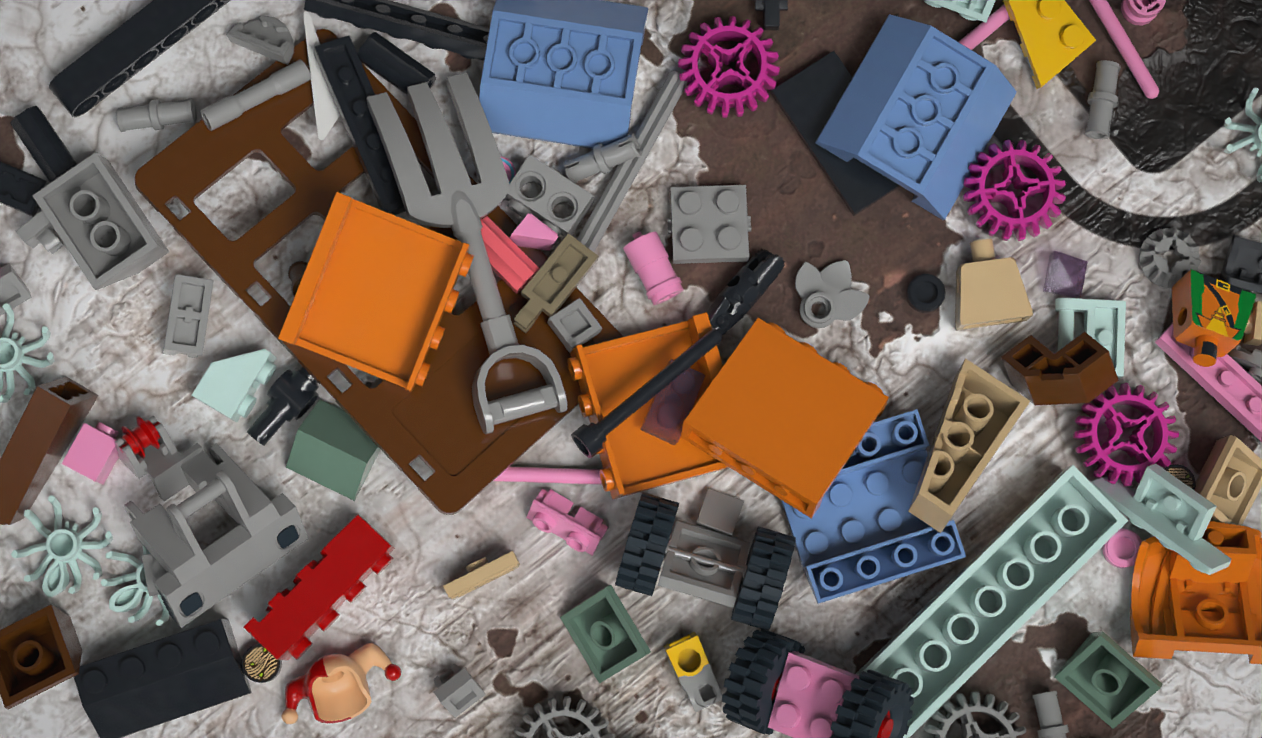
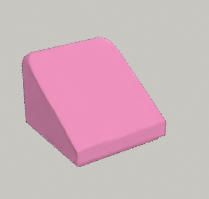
(534, 234)

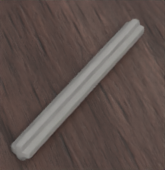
(627, 171)

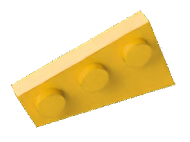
(1049, 35)

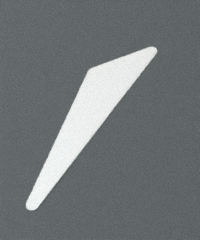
(324, 105)

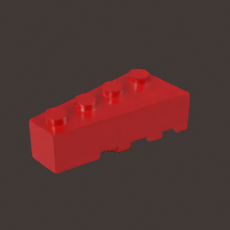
(321, 590)

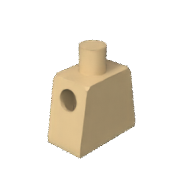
(989, 290)

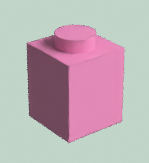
(93, 452)

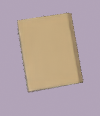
(1230, 480)

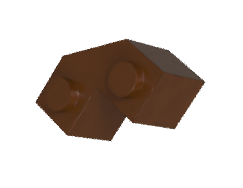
(1067, 377)

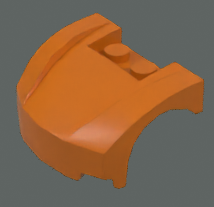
(1197, 611)

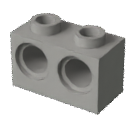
(554, 190)

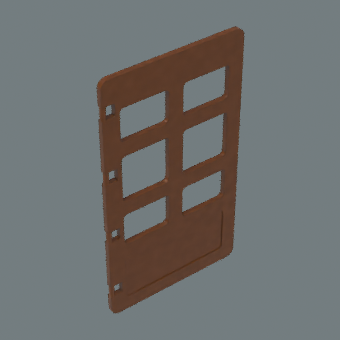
(433, 419)

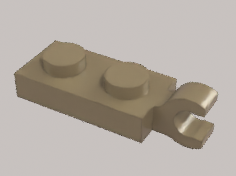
(555, 281)

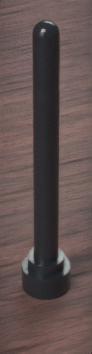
(591, 437)

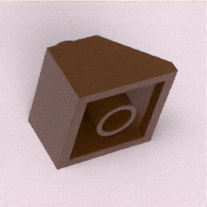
(37, 655)

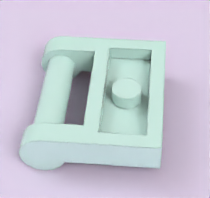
(1102, 321)

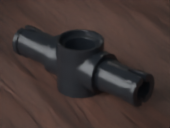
(289, 399)

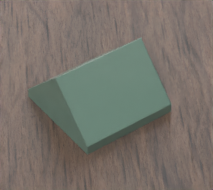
(333, 450)
(605, 634)
(1107, 679)

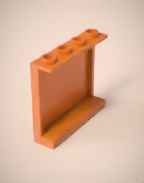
(376, 292)
(616, 370)
(783, 416)

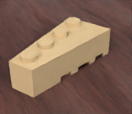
(969, 433)

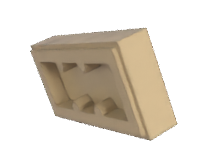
(481, 573)

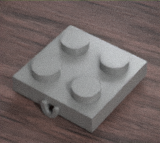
(709, 224)

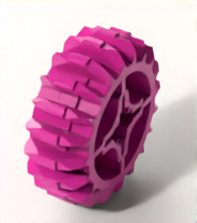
(740, 77)
(1043, 184)
(1151, 415)

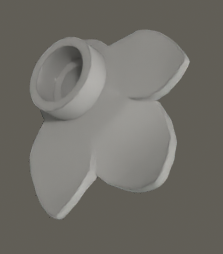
(831, 290)

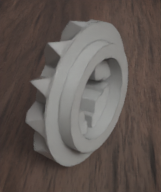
(1159, 242)

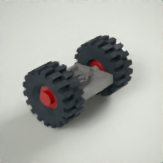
(706, 562)

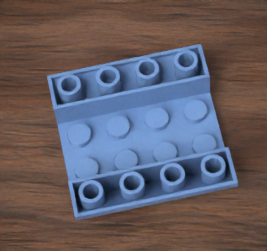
(562, 69)
(919, 111)
(864, 522)

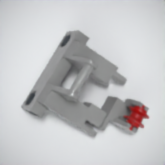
(196, 576)

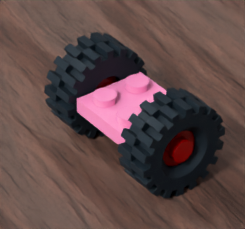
(806, 698)

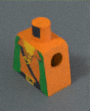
(1209, 315)

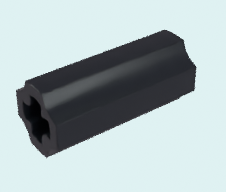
(393, 63)
(43, 143)

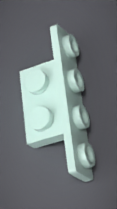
(1169, 513)

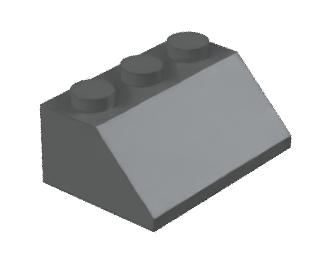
(100, 222)

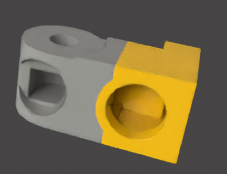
(694, 671)

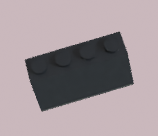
(162, 680)

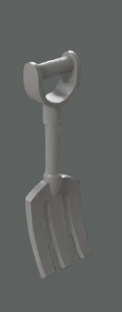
(461, 208)

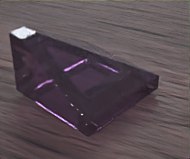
(1065, 275)

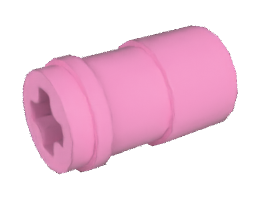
(653, 267)

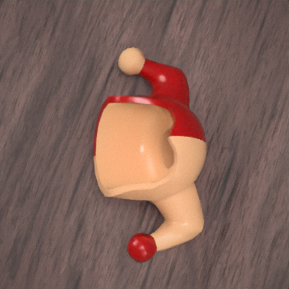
(337, 685)

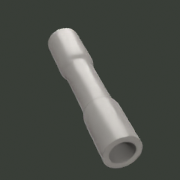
(236, 105)

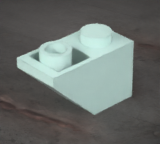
(232, 382)

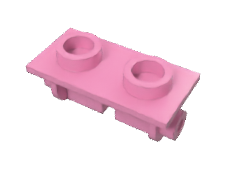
(550, 515)

